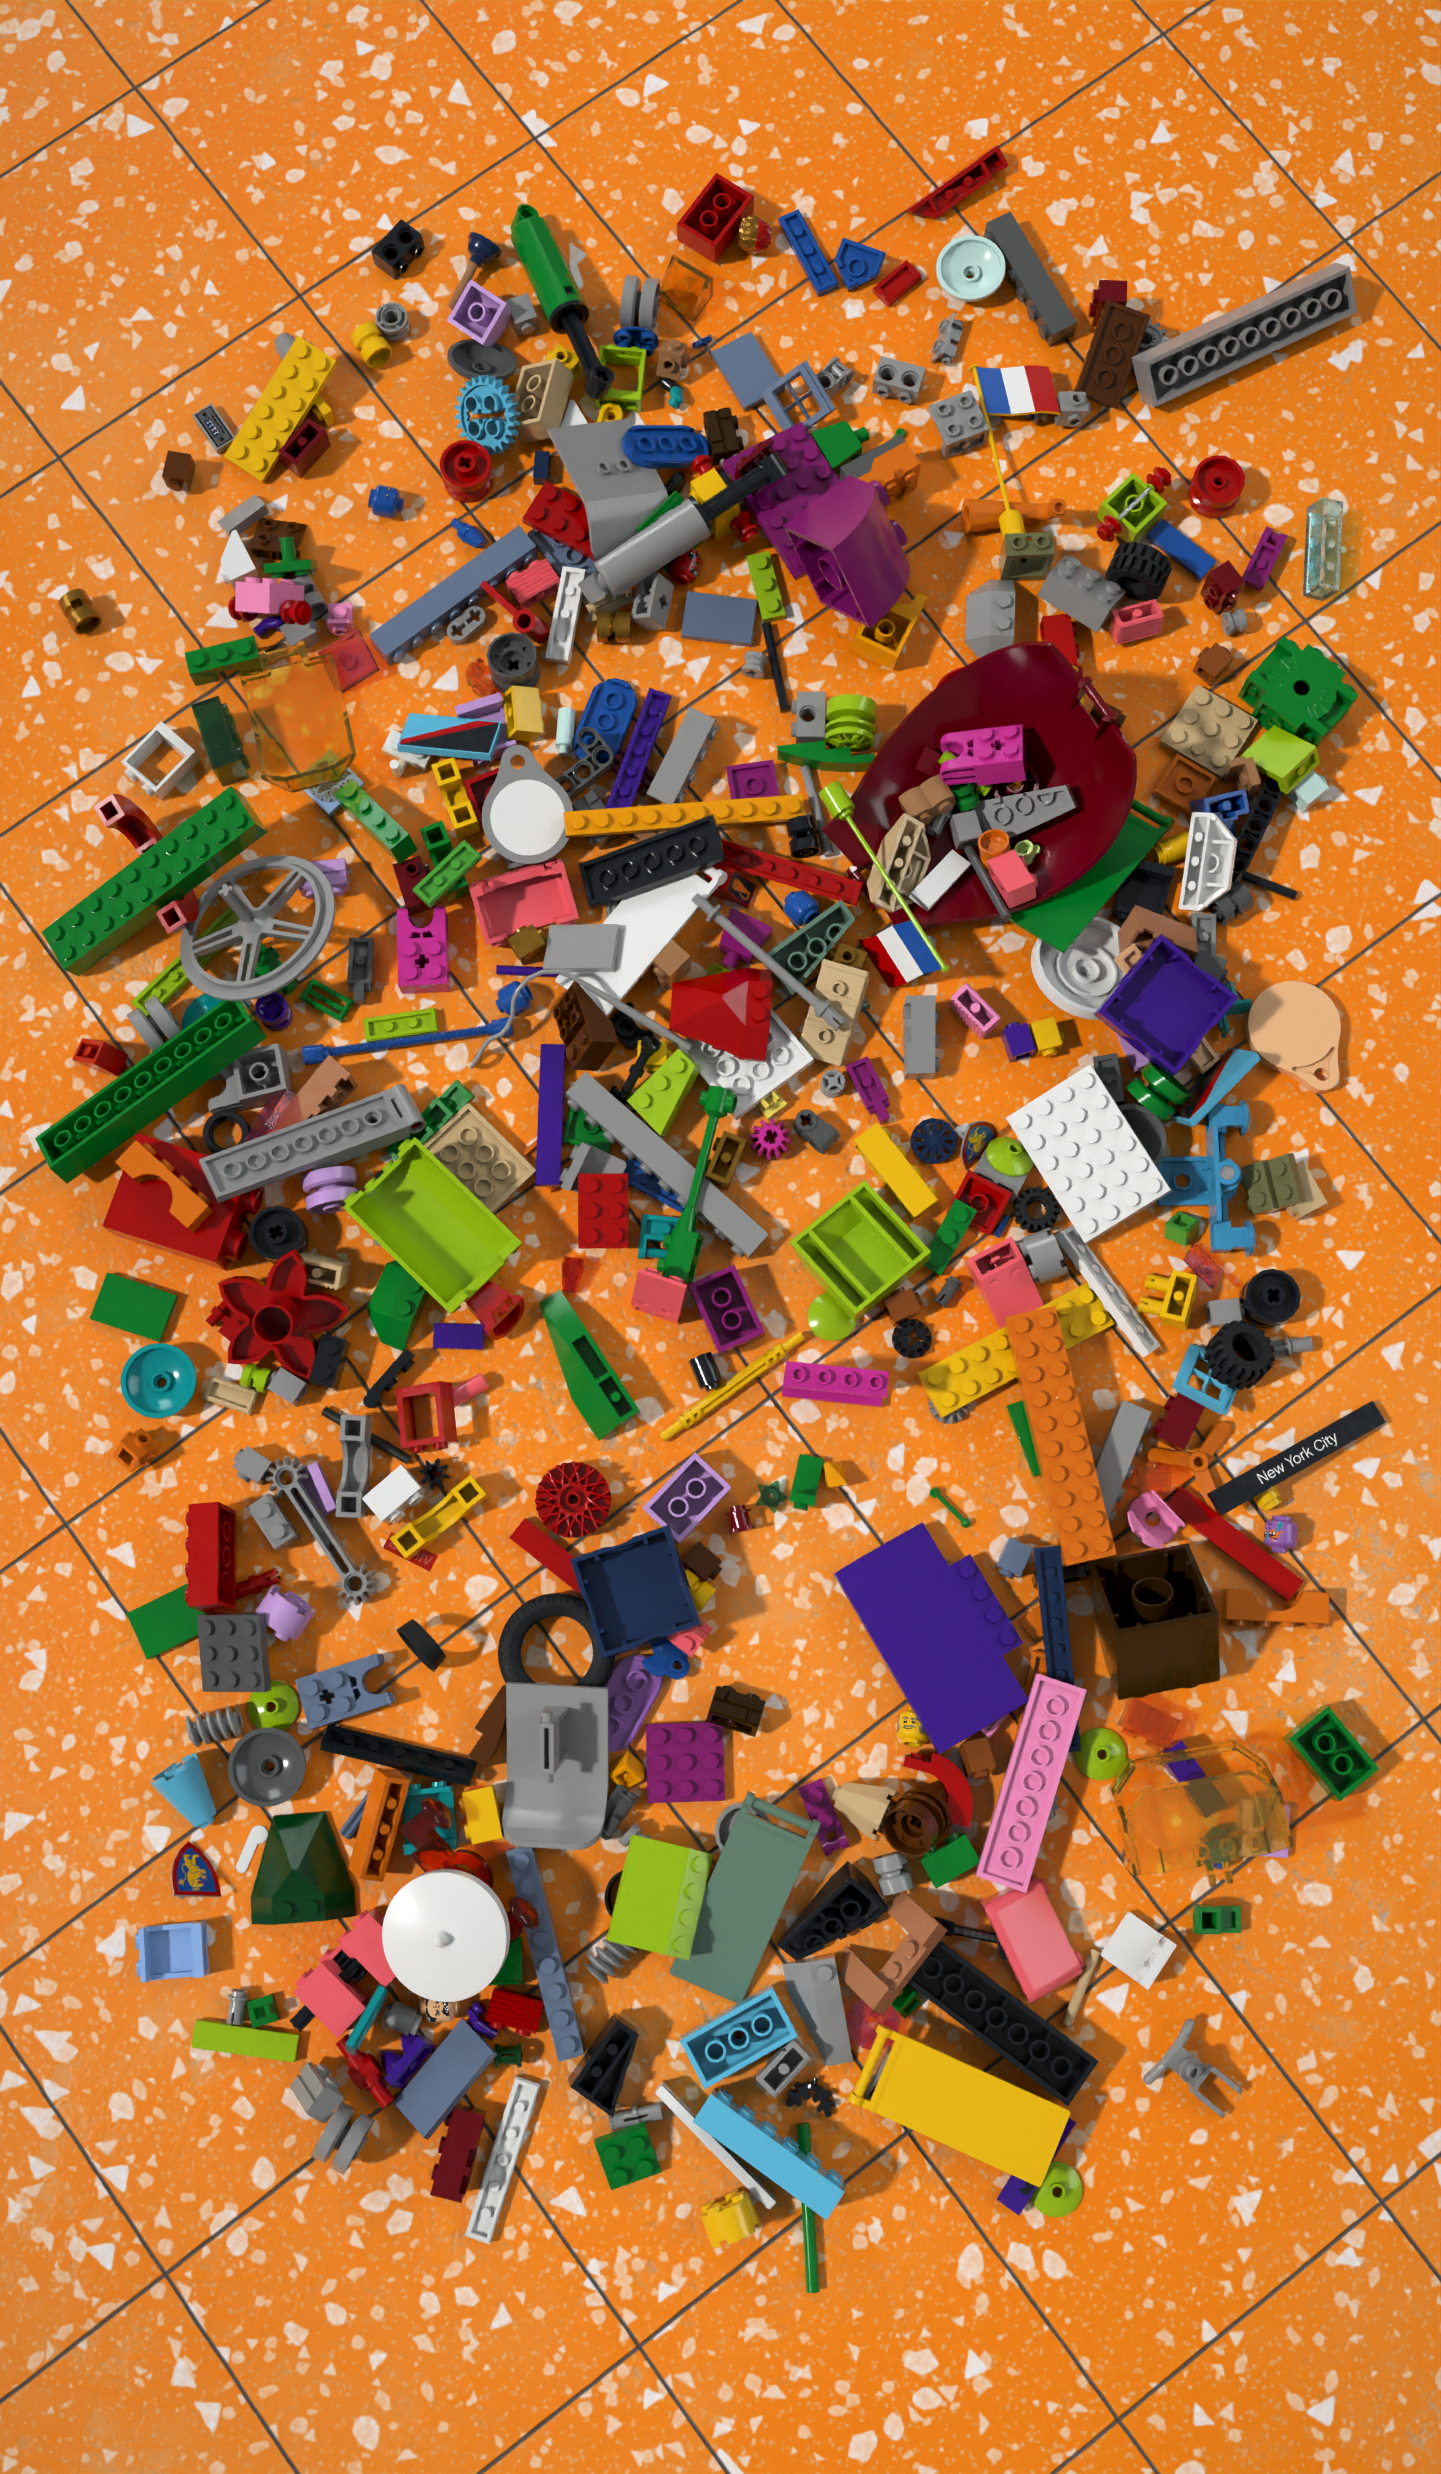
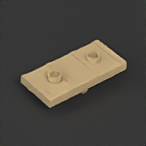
(845, 991)

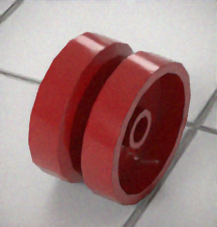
(466, 471)
(1216, 486)

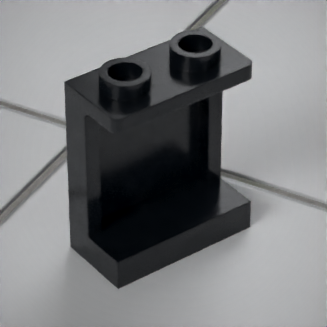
(1145, 888)

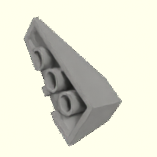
(818, 1998)

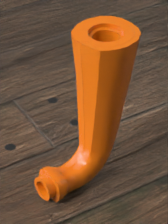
(984, 514)

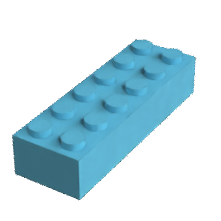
(770, 2152)

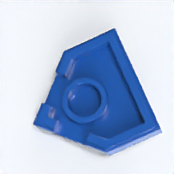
(858, 263)

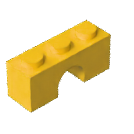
(455, 798)

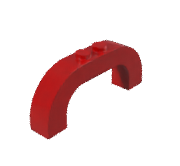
(129, 819)

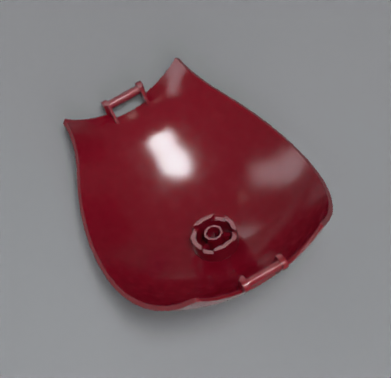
(1063, 746)

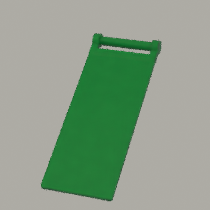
(1068, 913)

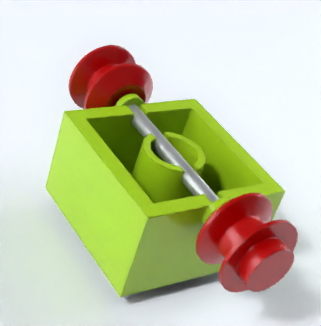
(1133, 507)

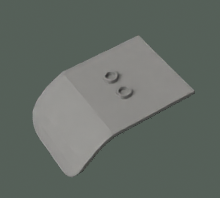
(612, 487)
(556, 1765)

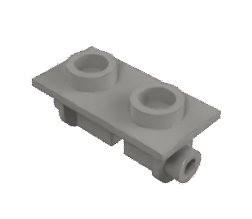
(949, 331)

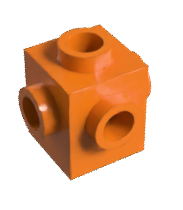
(136, 1450)

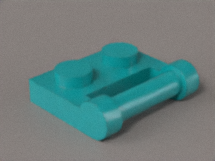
(654, 1229)

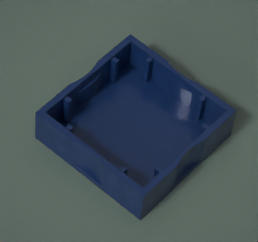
(636, 1592)

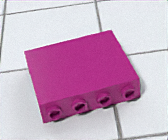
(834, 1384)

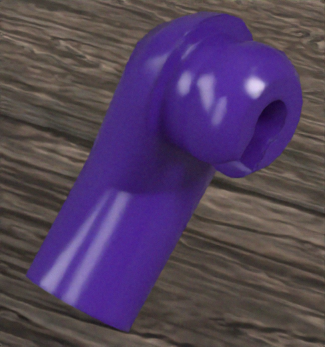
(267, 624)

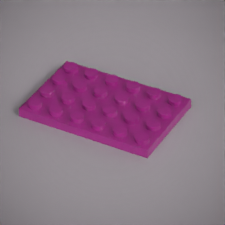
(782, 500)

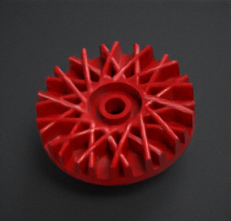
(554, 1504)

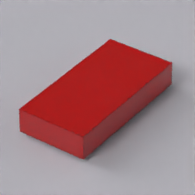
(897, 283)

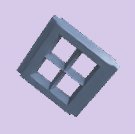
(815, 389)

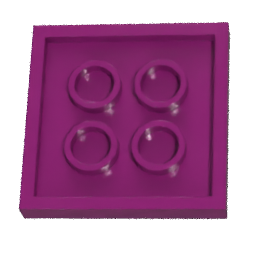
(685, 1762)

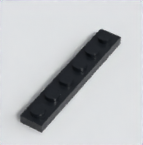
(398, 1755)

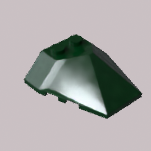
(301, 1873)

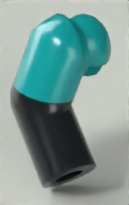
(675, 391)

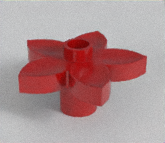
(280, 1315)

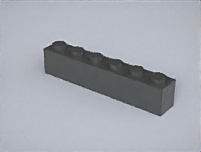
(1031, 280)

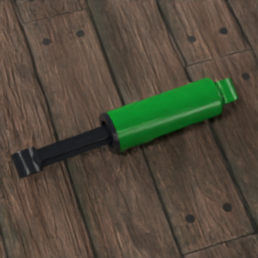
(557, 292)

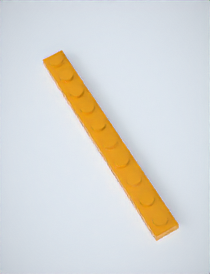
(671, 816)

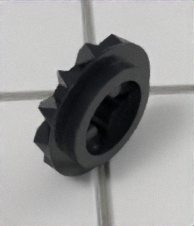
(901, 1343)

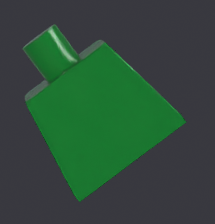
(840, 443)

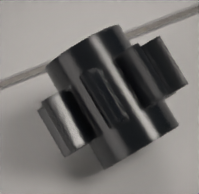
(431, 1468)

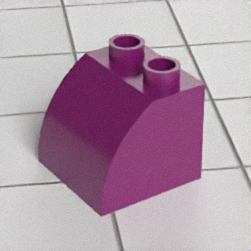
(852, 550)

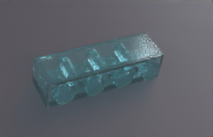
(1323, 549)

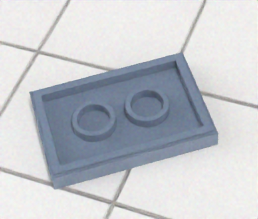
(745, 370)
(719, 619)

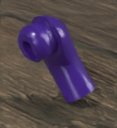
(478, 2022)

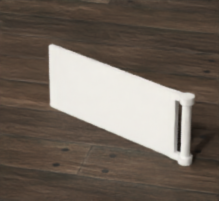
(647, 926)

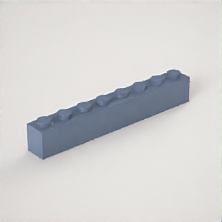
(453, 596)
(547, 1956)

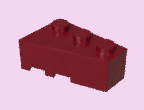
(458, 2152)

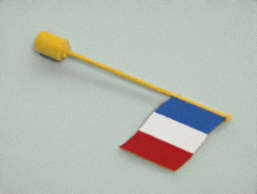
(1013, 393)

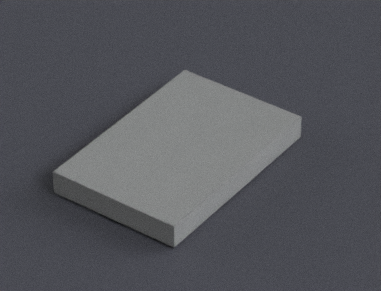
(582, 947)

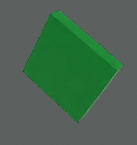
(579, 1130)

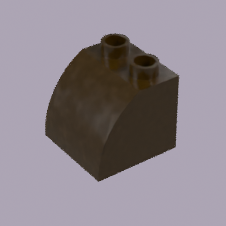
(1155, 1621)

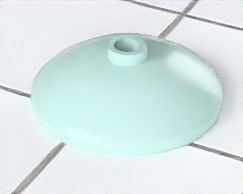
(970, 257)

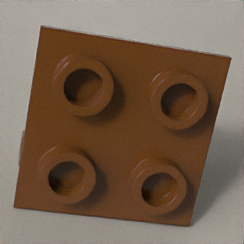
(267, 535)

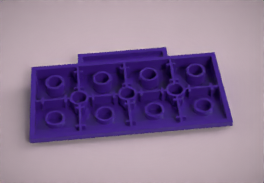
(936, 1634)

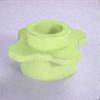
(1027, 850)

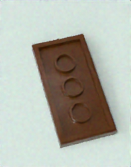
(1110, 353)

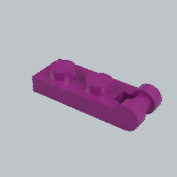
(1263, 559)
(821, 1809)

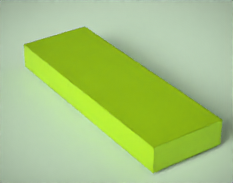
(401, 1025)

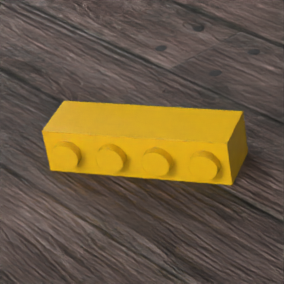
(895, 1171)

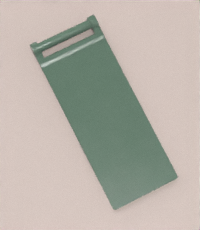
(745, 1899)

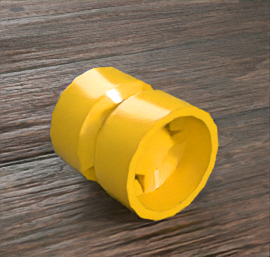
(371, 344)
(701, 1591)

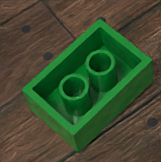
(1330, 1753)

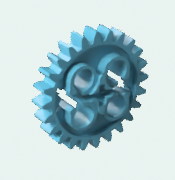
(487, 396)

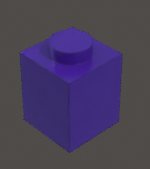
(1018, 1041)

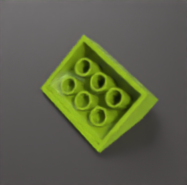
(659, 1897)

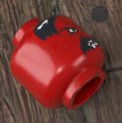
(686, 567)

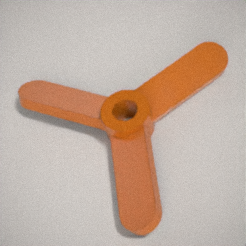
(1204, 1453)

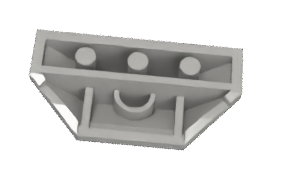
(990, 617)

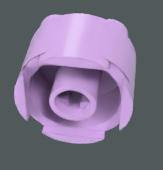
(285, 1613)

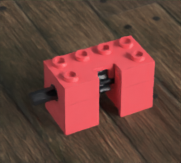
(331, 1989)

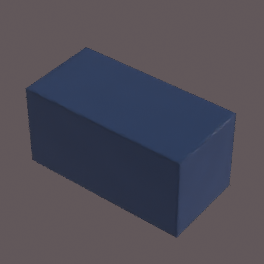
(541, 467)

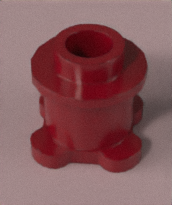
(739, 1519)

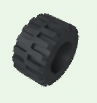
(1139, 570)
(1250, 1344)

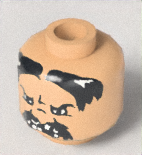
(439, 2011)

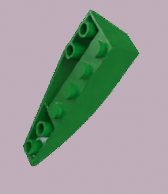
(586, 1371)

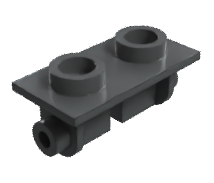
(617, 1808)

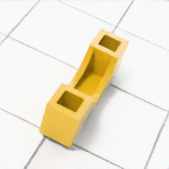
(440, 1518)

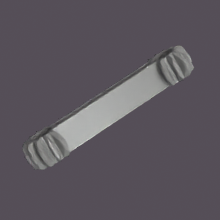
(322, 1530)

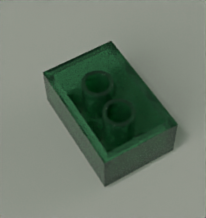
(221, 740)

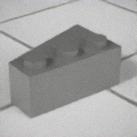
(920, 1037)

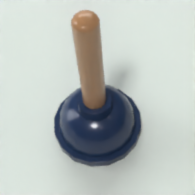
(482, 252)

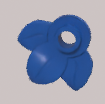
(662, 1661)

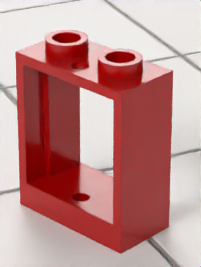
(445, 1416)

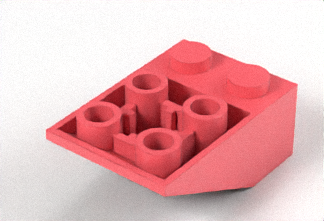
(1004, 1280)
(659, 1295)

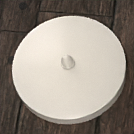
(1084, 973)
(446, 1935)

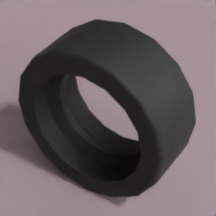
(217, 1118)

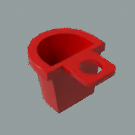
(496, 1310)

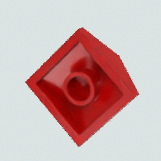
(985, 1197)

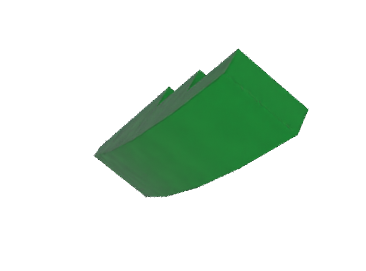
(824, 759)
(438, 1114)

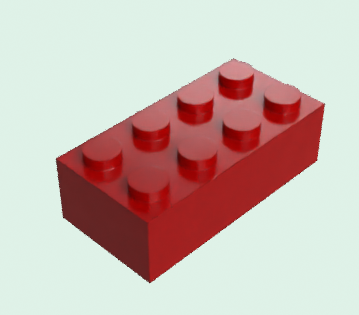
(211, 1557)

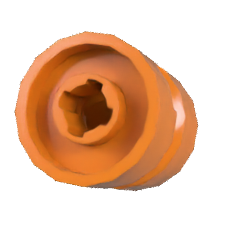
(992, 844)

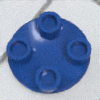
(636, 337)

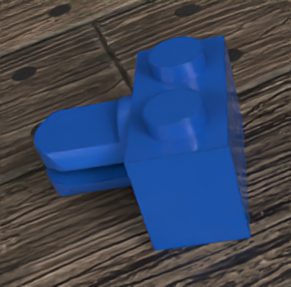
(1225, 805)

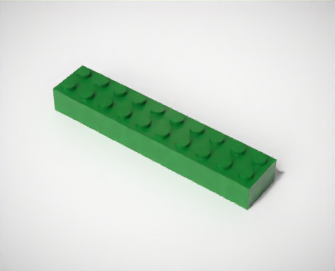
(154, 881)
(149, 1089)

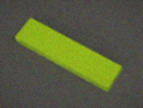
(245, 2040)

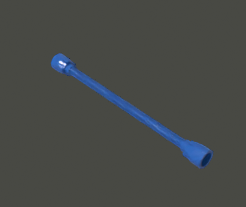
(318, 1053)

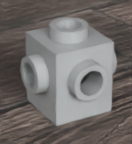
(1072, 408)

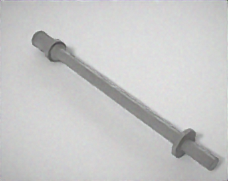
(821, 1007)

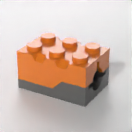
(889, 464)

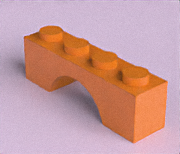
(186, 1206)
(1243, 1606)

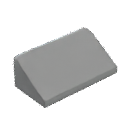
(244, 515)

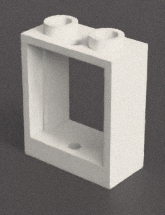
(147, 747)

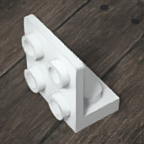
(1138, 1950)

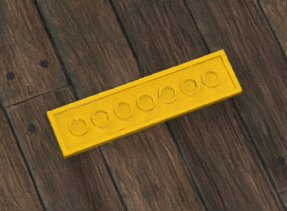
(990, 1362)

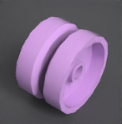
(328, 1188)

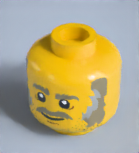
(910, 1729)

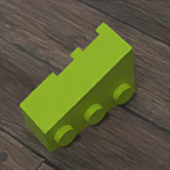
(665, 1091)

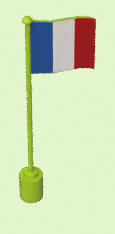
(903, 949)

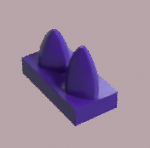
(401, 2068)

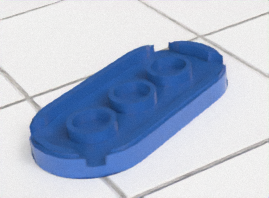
(663, 446)
(610, 714)

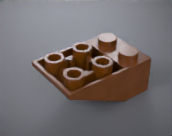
(584, 1030)

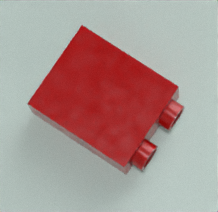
(143, 1214)

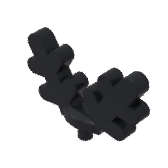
(803, 2090)

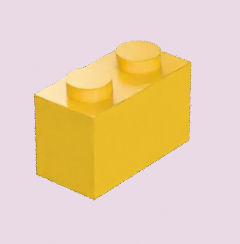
(523, 713)
(482, 1814)

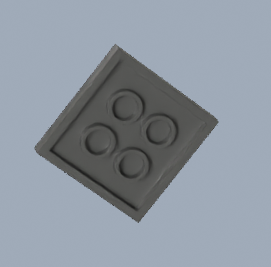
(234, 1652)

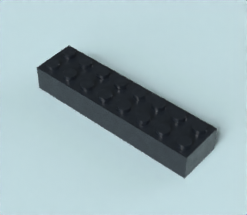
(1003, 2022)

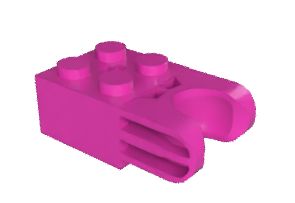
(985, 756)
(423, 946)

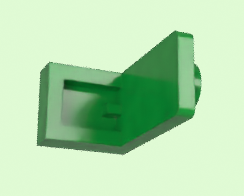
(806, 1482)

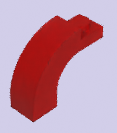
(954, 1782)

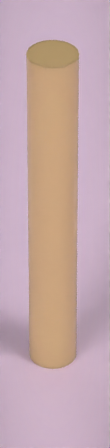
(1081, 1988)

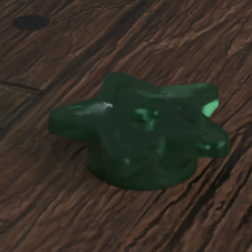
(764, 1499)

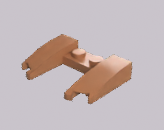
(882, 1988)

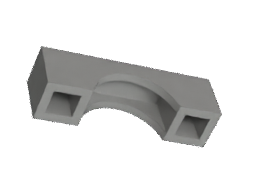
(356, 1447)

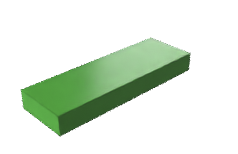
(447, 873)

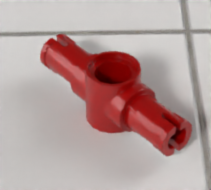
(366, 2073)

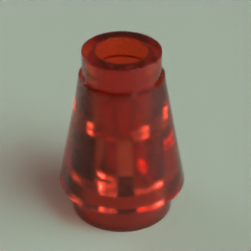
(572, 1271)

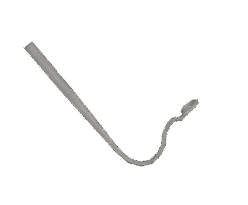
(631, 1012)

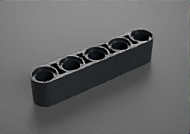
(1259, 820)

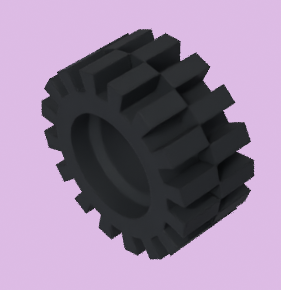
(1041, 1196)

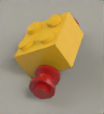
(710, 484)

